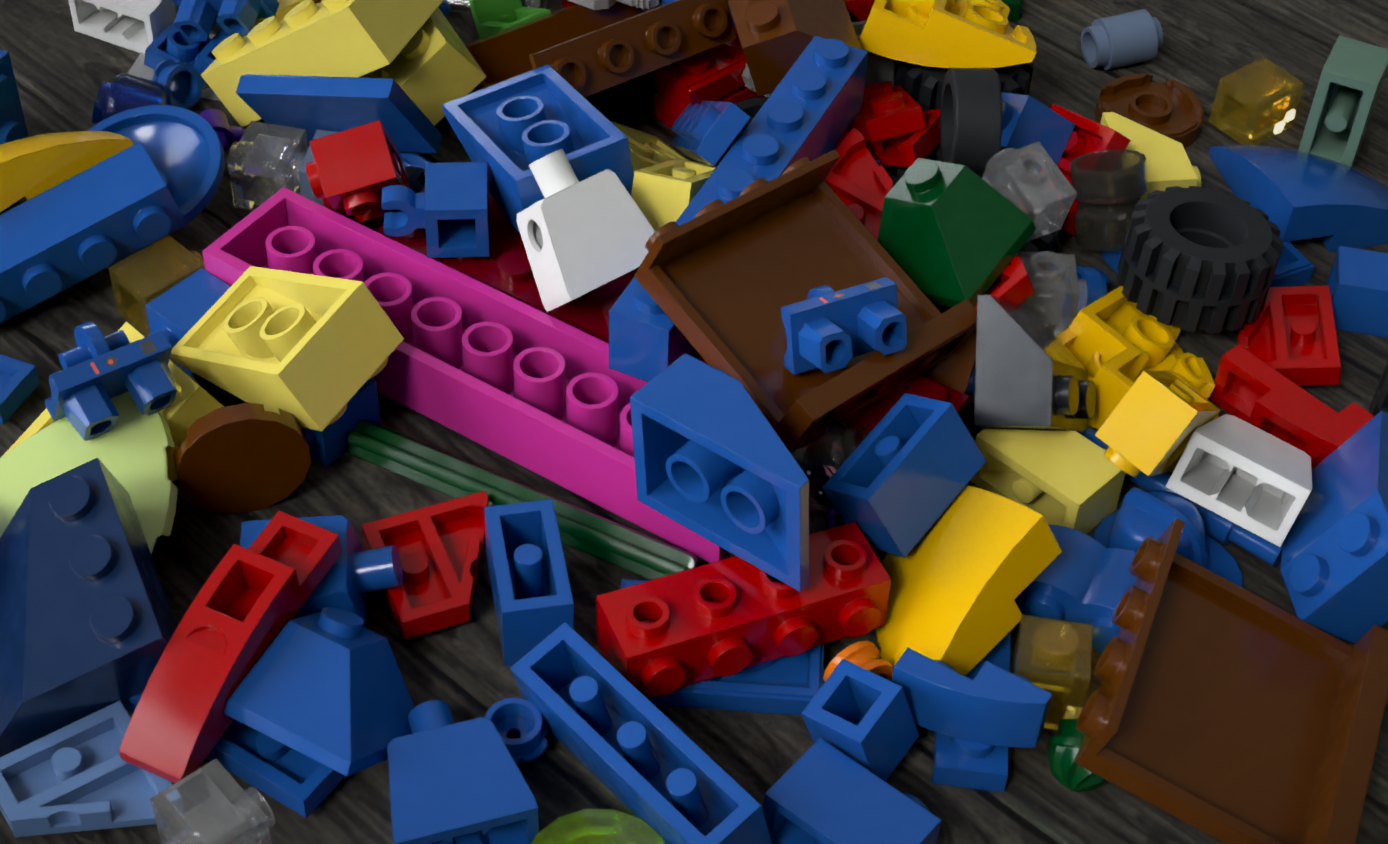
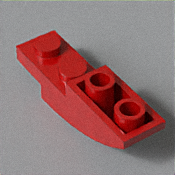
(1282, 408)
(221, 640)

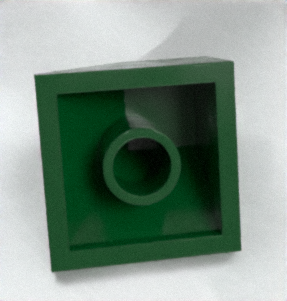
(951, 230)

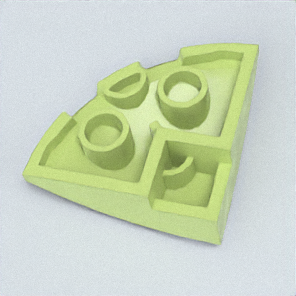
(130, 451)

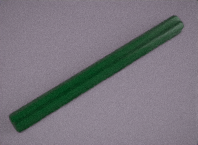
(461, 478)

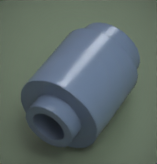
(1121, 40)

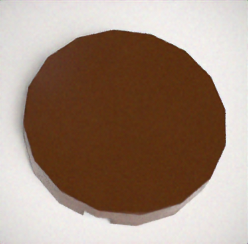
(1158, 106)
(242, 459)

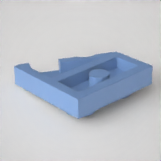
(77, 780)

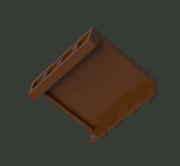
(604, 45)
(765, 250)
(1233, 708)

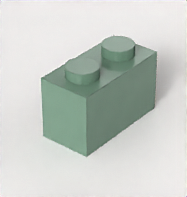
(1345, 100)

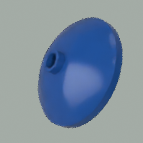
(181, 149)

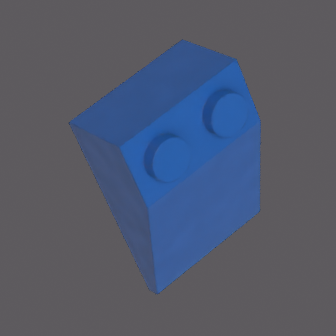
(527, 120)
(721, 468)
(1339, 541)

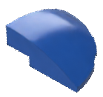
(1307, 194)

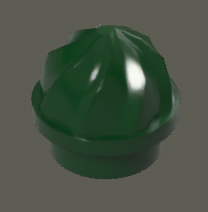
(1062, 755)

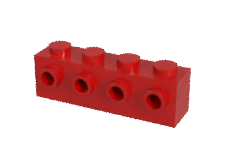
(738, 616)

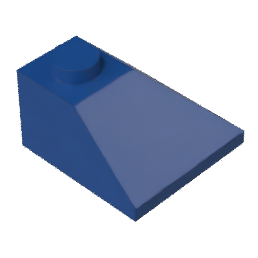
(327, 692)

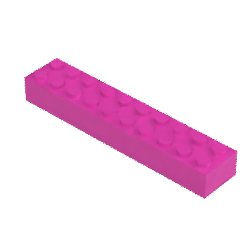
(471, 356)

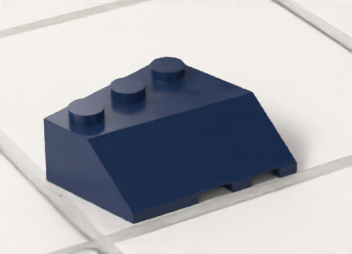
(75, 605)

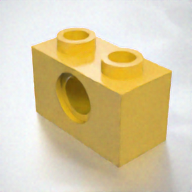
(1154, 424)

